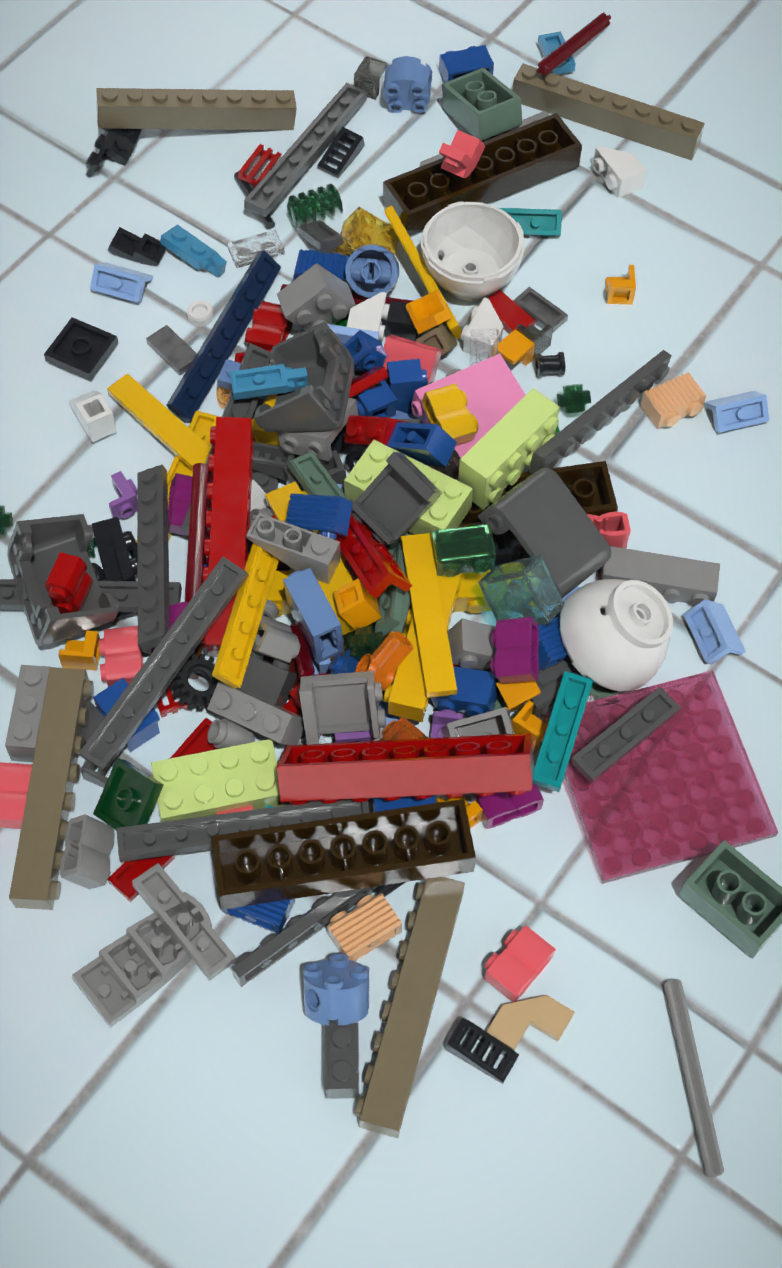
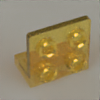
(366, 229)

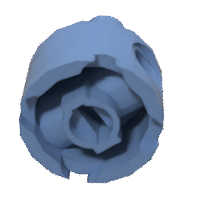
(407, 85)
(372, 270)
(336, 990)

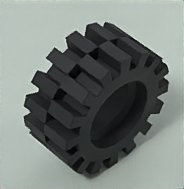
(185, 691)

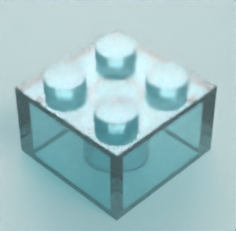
(522, 591)

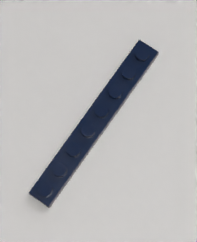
(223, 336)

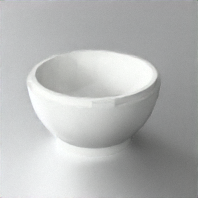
(477, 246)
(625, 644)

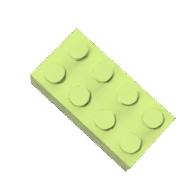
(508, 447)
(443, 514)
(218, 781)

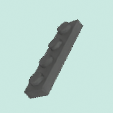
(625, 735)

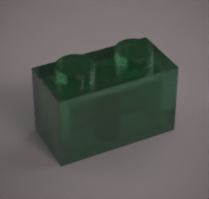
(463, 550)

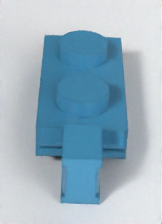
(193, 250)
(267, 381)

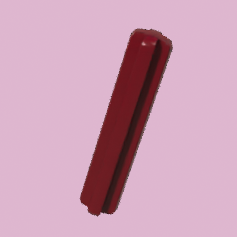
(303, 660)

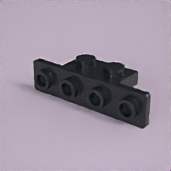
(115, 144)
(114, 554)

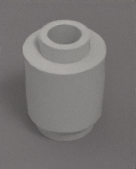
(227, 733)

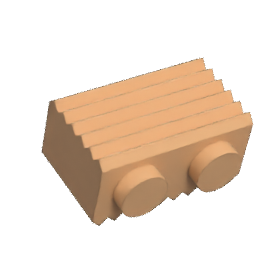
(673, 400)
(364, 927)

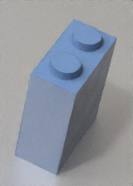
(313, 615)

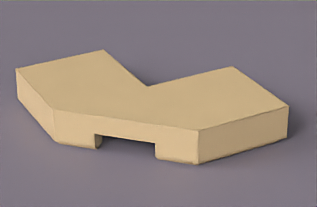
(539, 1012)

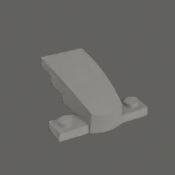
(153, 950)

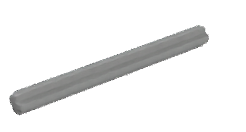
(693, 1079)

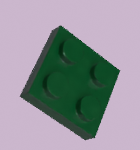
(127, 796)

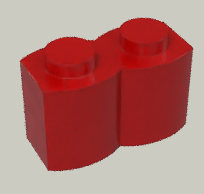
(268, 326)
(68, 583)

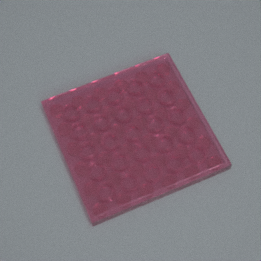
(674, 790)

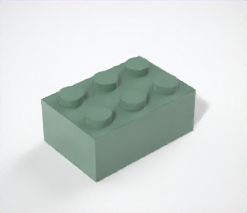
(482, 104)
(736, 898)

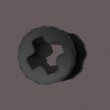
(550, 364)

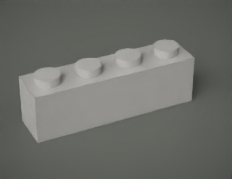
(672, 576)

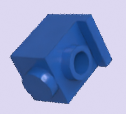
(370, 355)
(377, 402)

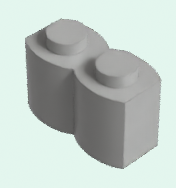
(276, 640)
(87, 852)

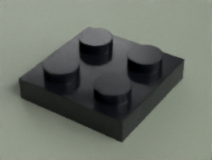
(81, 348)

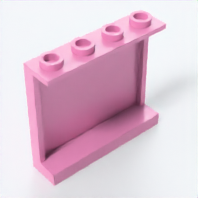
(489, 392)

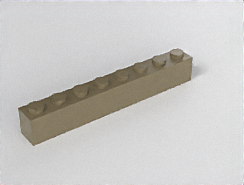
(195, 109)
(609, 112)
(50, 789)
(411, 1007)

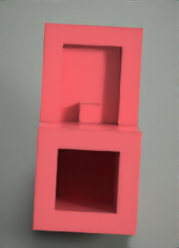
(462, 154)

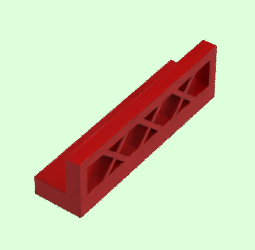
(371, 559)

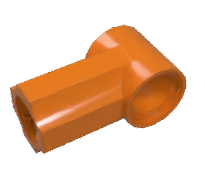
(386, 658)

